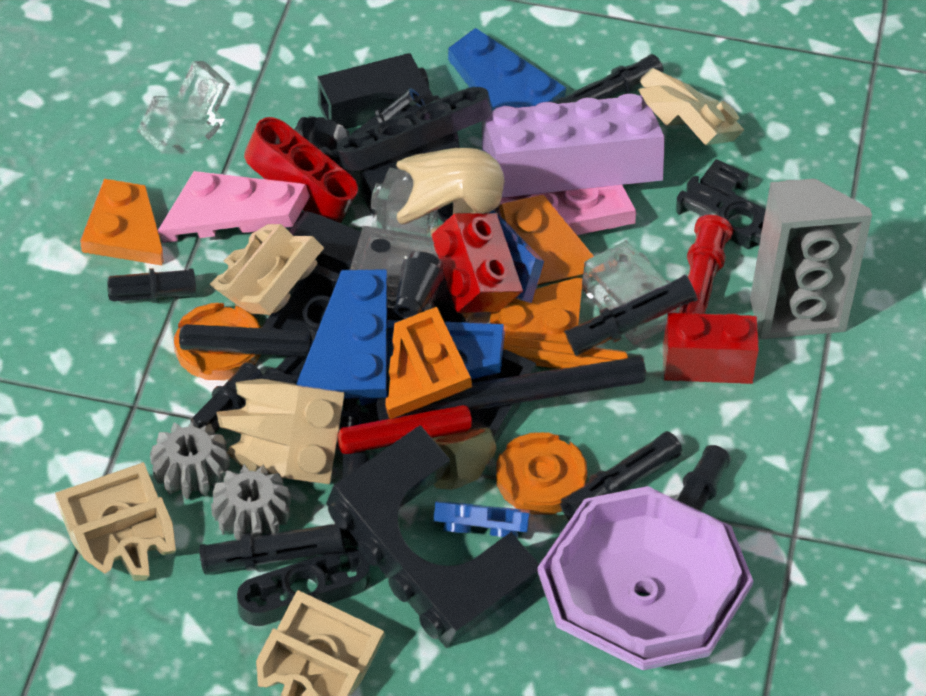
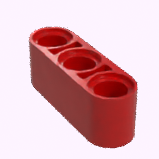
(286, 156)

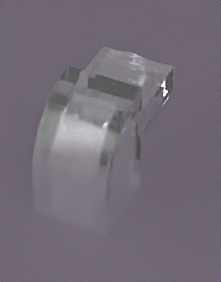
(191, 117)

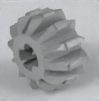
(189, 459)
(250, 503)

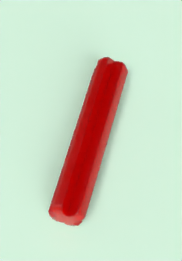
(386, 432)

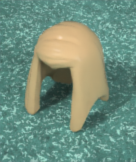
(454, 175)

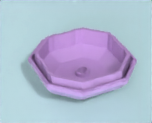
(651, 547)

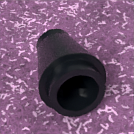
(417, 283)

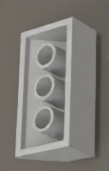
(808, 259)

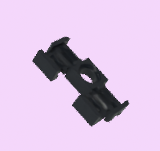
(717, 190)

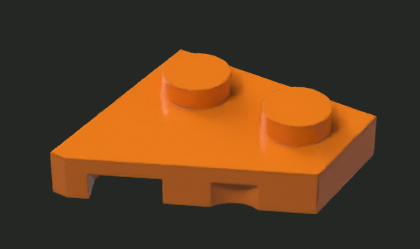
(123, 224)
(548, 236)
(547, 317)
(423, 364)

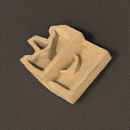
(681, 104)
(267, 269)
(285, 429)
(117, 520)
(317, 650)

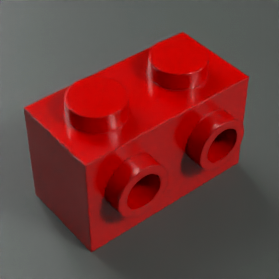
(476, 262)
(710, 348)

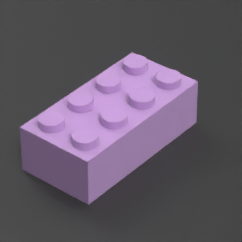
(575, 145)

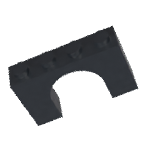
(356, 93)
(444, 597)

